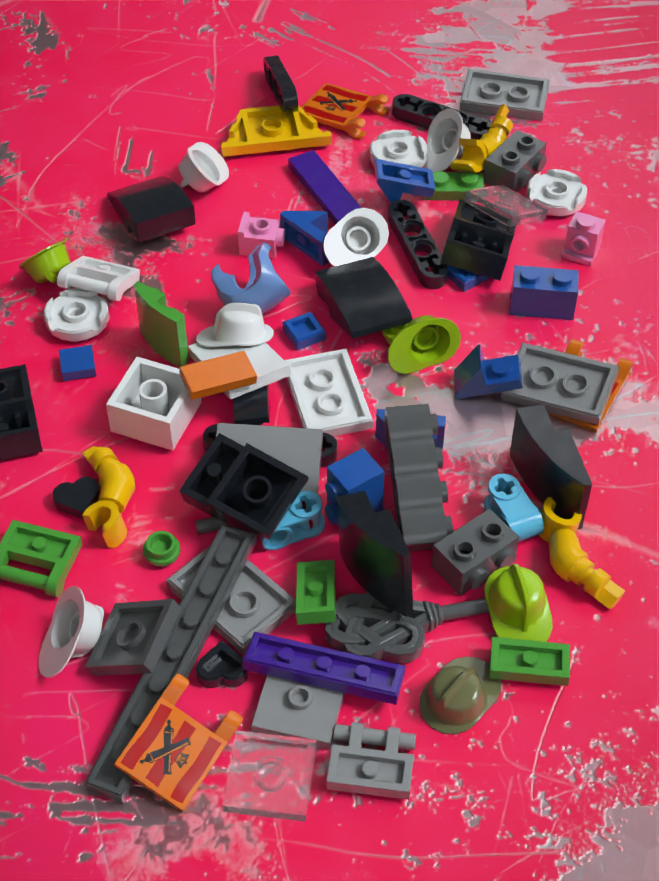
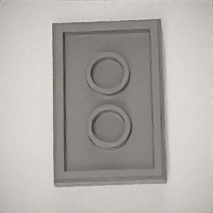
(488, 90)
(563, 383)
(293, 446)
(252, 606)

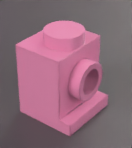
(258, 230)
(583, 238)

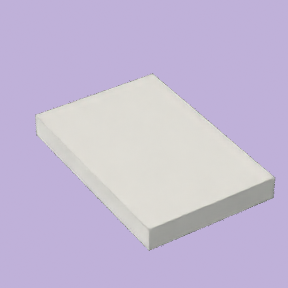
(264, 359)
(328, 393)

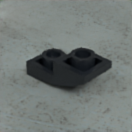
(253, 407)

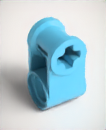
(513, 506)
(295, 523)

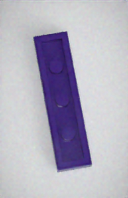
(323, 185)
(324, 667)

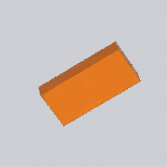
(217, 375)

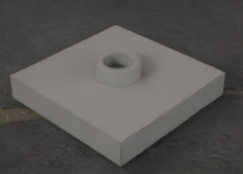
(297, 711)

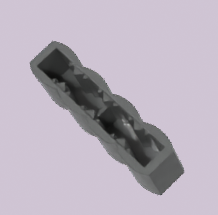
(415, 475)

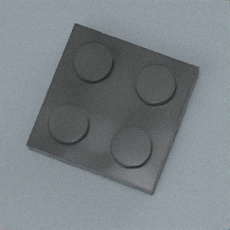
(133, 638)

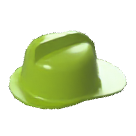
(47, 263)
(423, 344)
(518, 604)

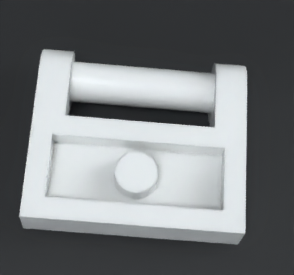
(98, 277)

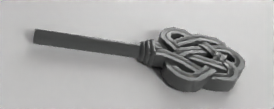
(390, 633)

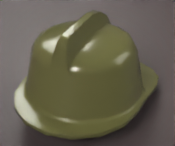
(459, 695)

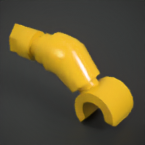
(476, 150)
(116, 490)
(571, 561)

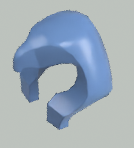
(264, 284)

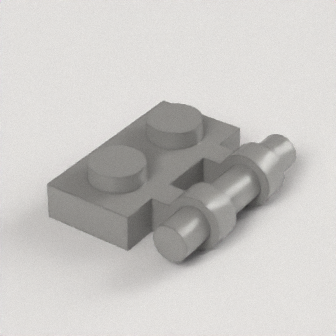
(371, 770)

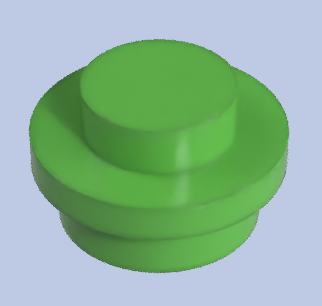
(161, 548)

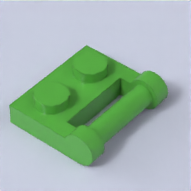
(39, 548)

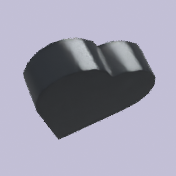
(76, 496)
(221, 667)

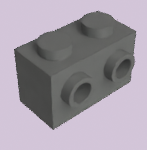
(515, 161)
(475, 552)

